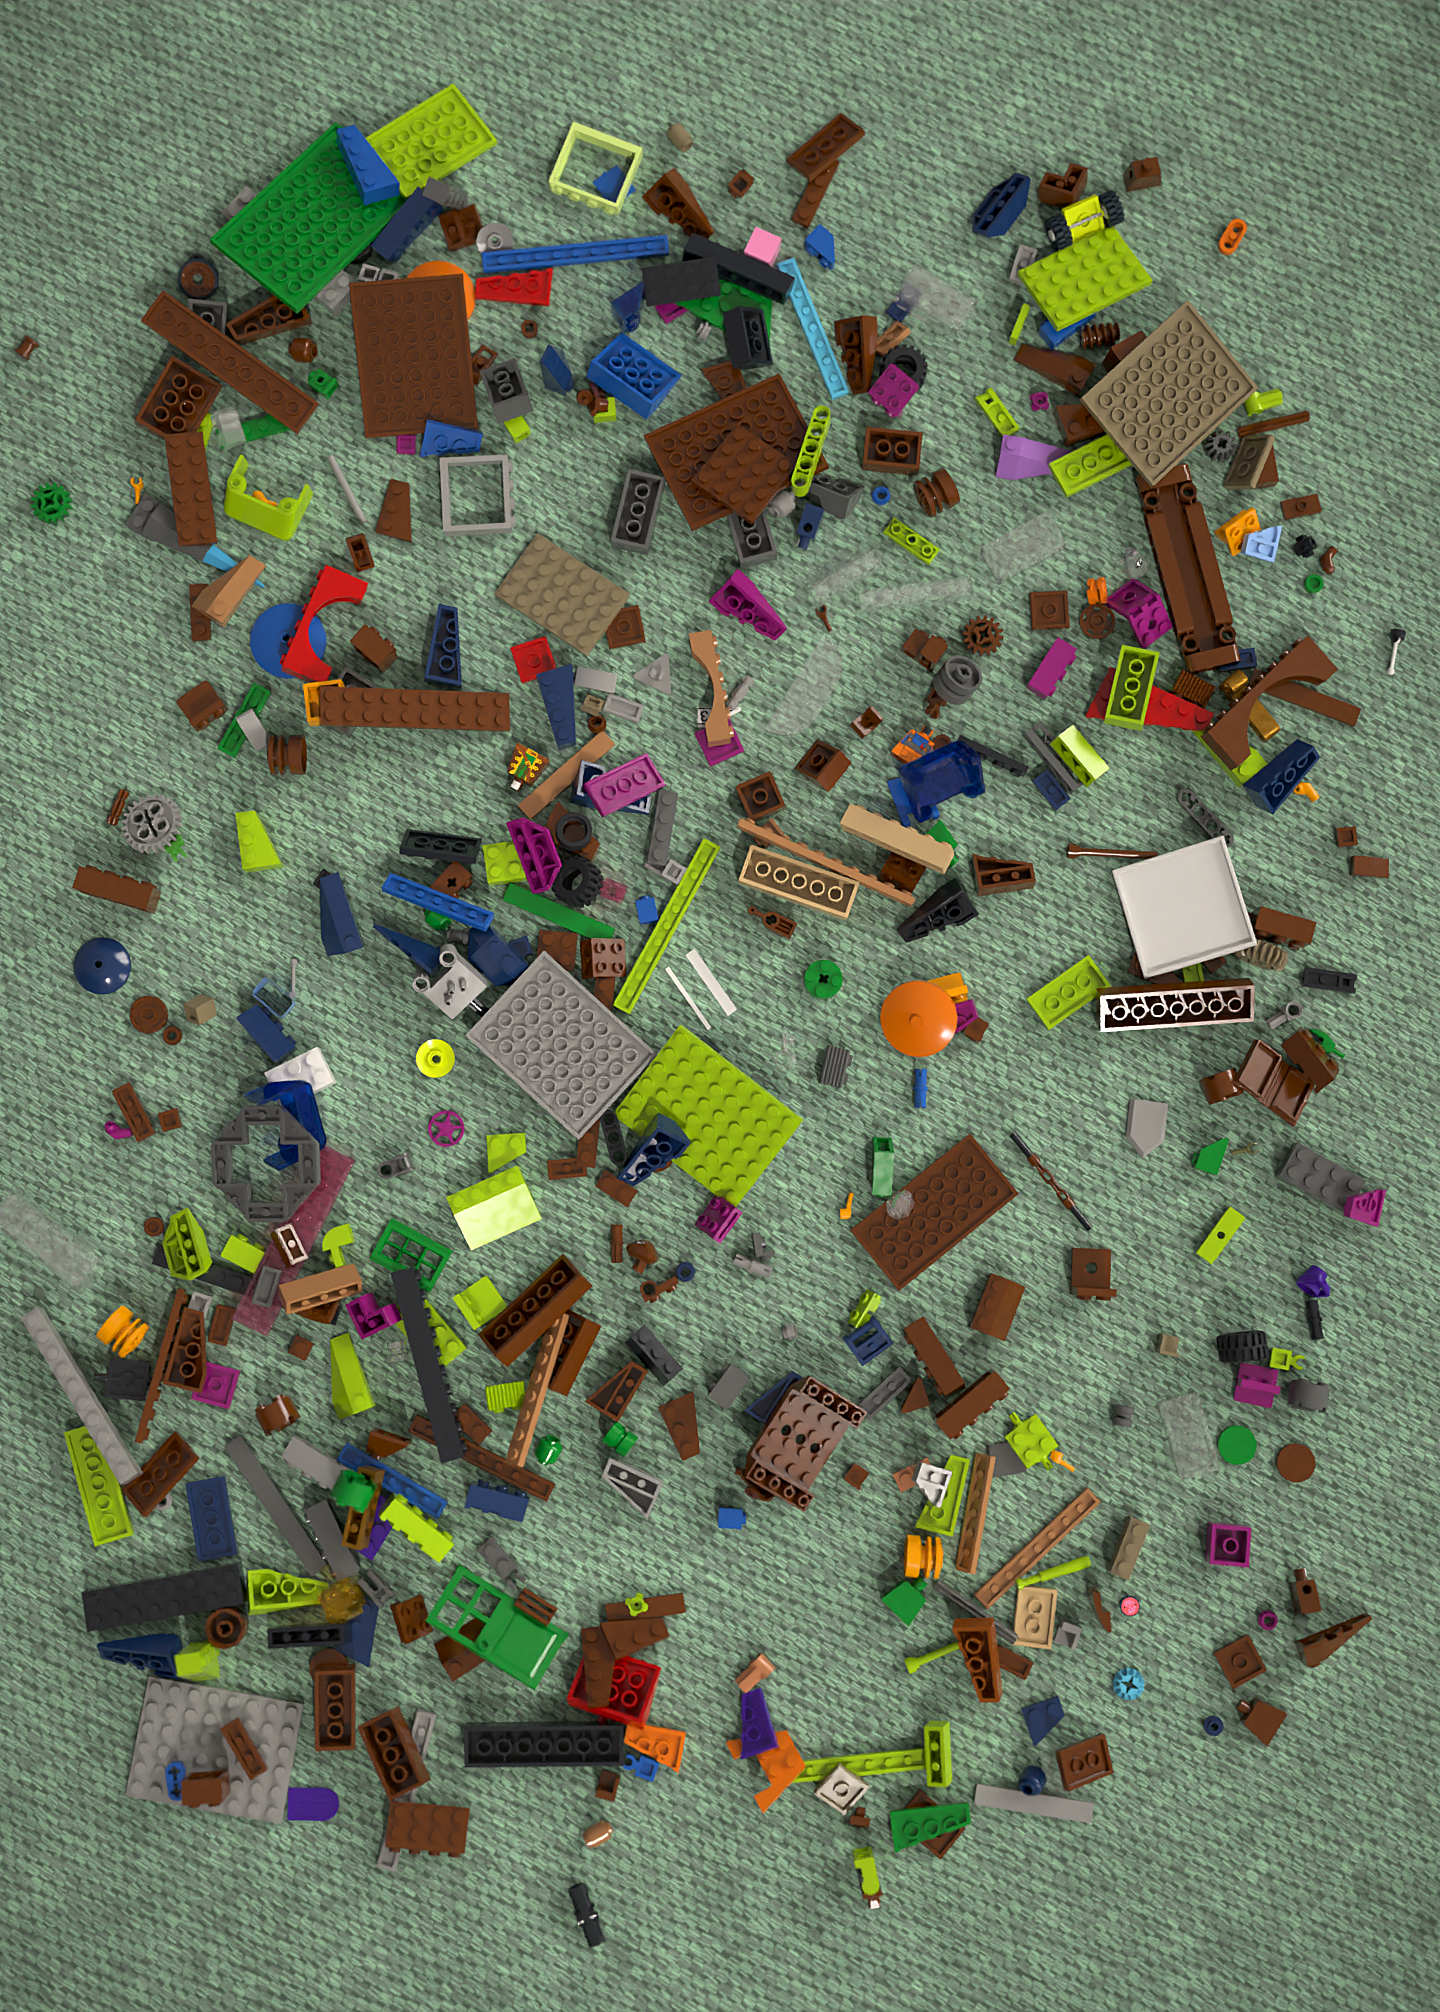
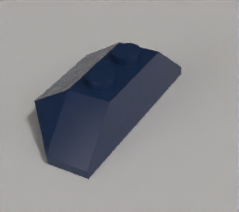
(1001, 206)
(495, 957)

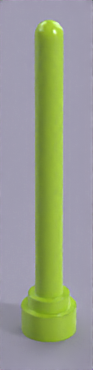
(914, 1663)

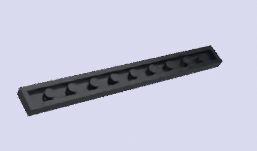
(222, 1278)

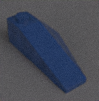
(338, 924)
(418, 951)

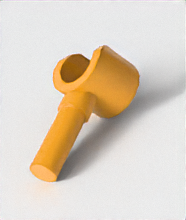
(137, 487)
(846, 1213)
(1057, 1457)

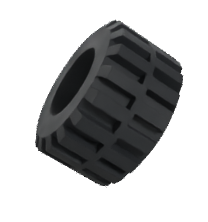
(907, 356)
(588, 888)
(1242, 1346)

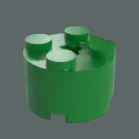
(825, 969)
(353, 1490)

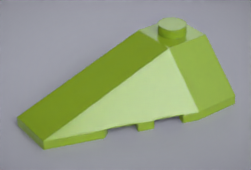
(348, 1381)

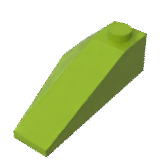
(1244, 771)
(279, 1592)

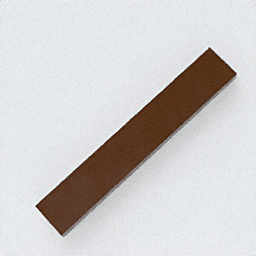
(1311, 700)

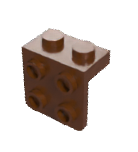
(202, 706)
(901, 872)

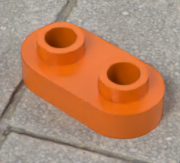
(1232, 238)

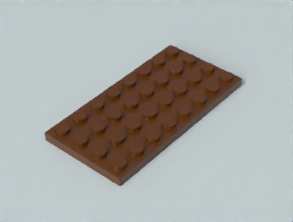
(950, 1203)

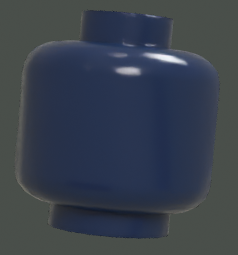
(1032, 1780)

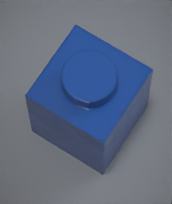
(646, 910)
(731, 1517)

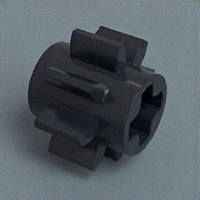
(1304, 546)

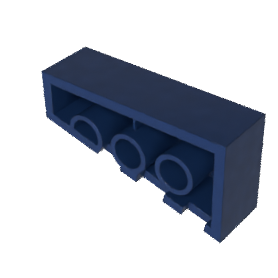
(1281, 776)

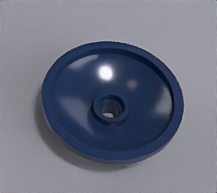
(114, 968)

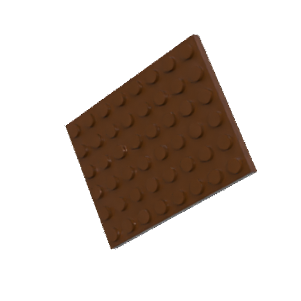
(413, 354)
(690, 441)

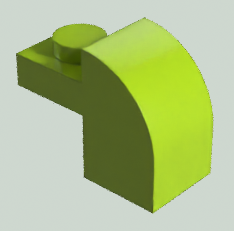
(334, 1240)

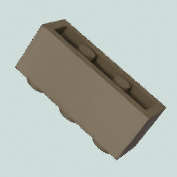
(1128, 1547)

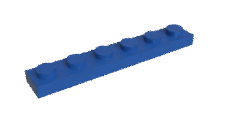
(438, 902)
(395, 1481)

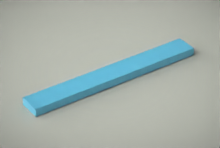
(814, 332)

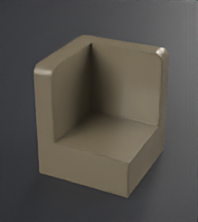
(200, 1009)
(1167, 1345)

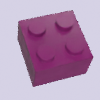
(1228, 1544)

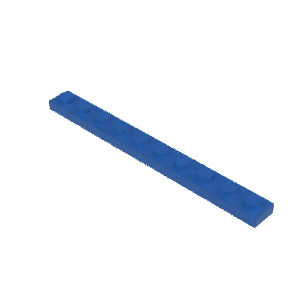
(575, 254)

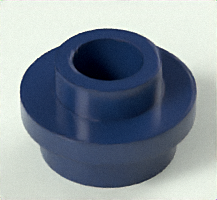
(679, 1271)
(1207, 1725)

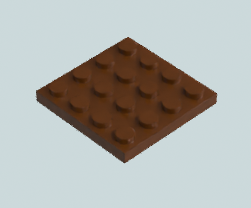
(744, 474)

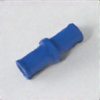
(920, 1088)

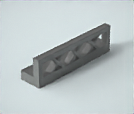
(1050, 759)

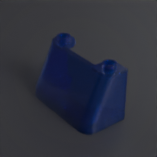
(940, 777)

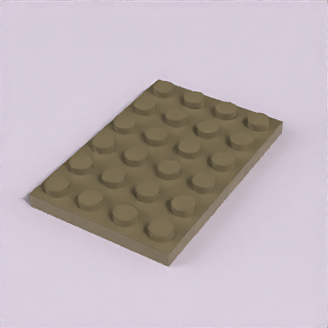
(562, 595)

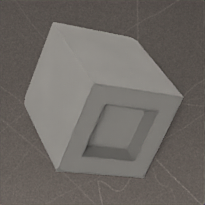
(1068, 1634)

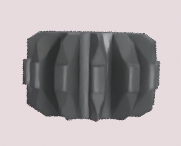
(1225, 440)

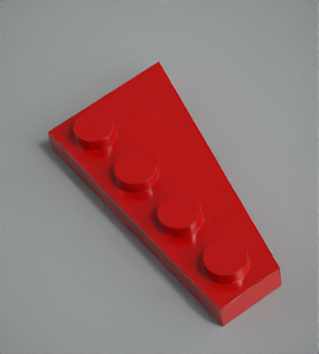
(525, 288)

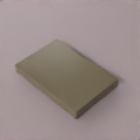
(1249, 462)

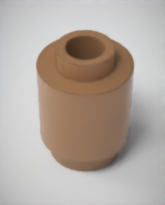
(598, 1834)

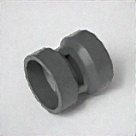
(1123, 1411)

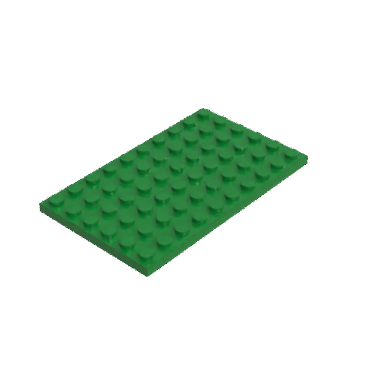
(304, 225)

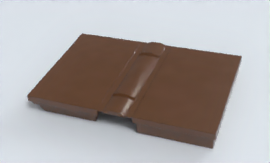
(1274, 1082)

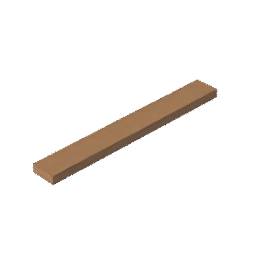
(1037, 1548)

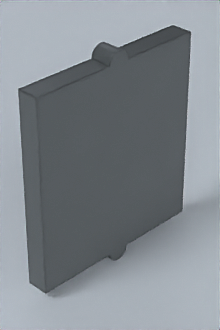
(1006, 1460)

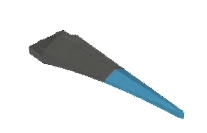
(158, 524)

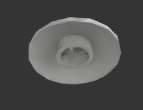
(498, 230)

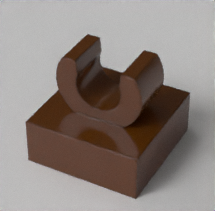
(859, 1819)

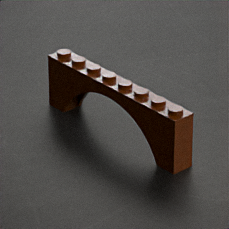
(1229, 733)

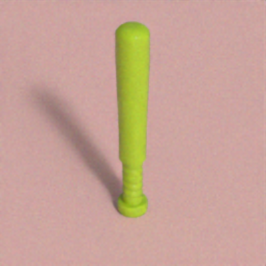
(1057, 1571)

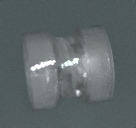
(397, 1351)

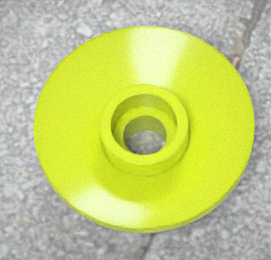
(425, 1058)

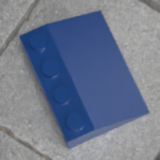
(633, 375)

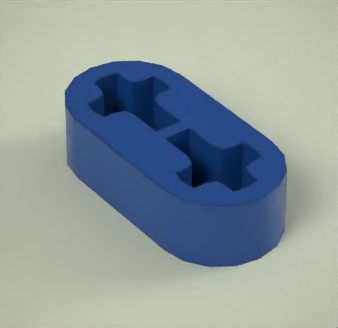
(171, 1781)

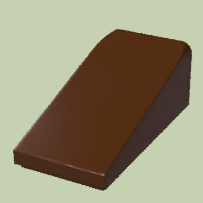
(480, 363)
(1369, 867)

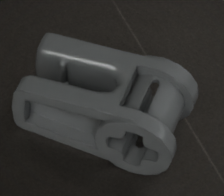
(382, 1586)

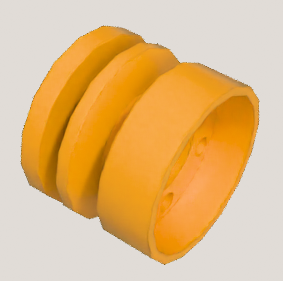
(122, 1331)
(922, 1556)

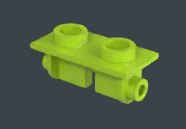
(867, 1301)

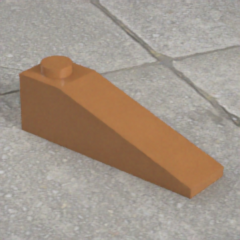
(226, 593)

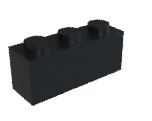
(654, 1355)

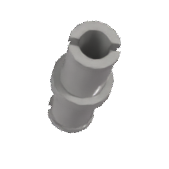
(752, 1265)

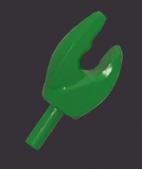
(1327, 1042)

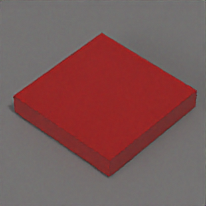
(532, 658)

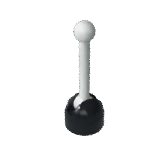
(1396, 637)

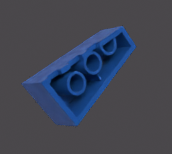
(367, 169)

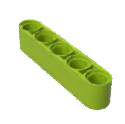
(811, 442)

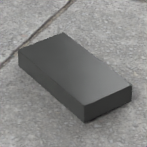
(267, 1286)

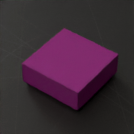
(406, 445)

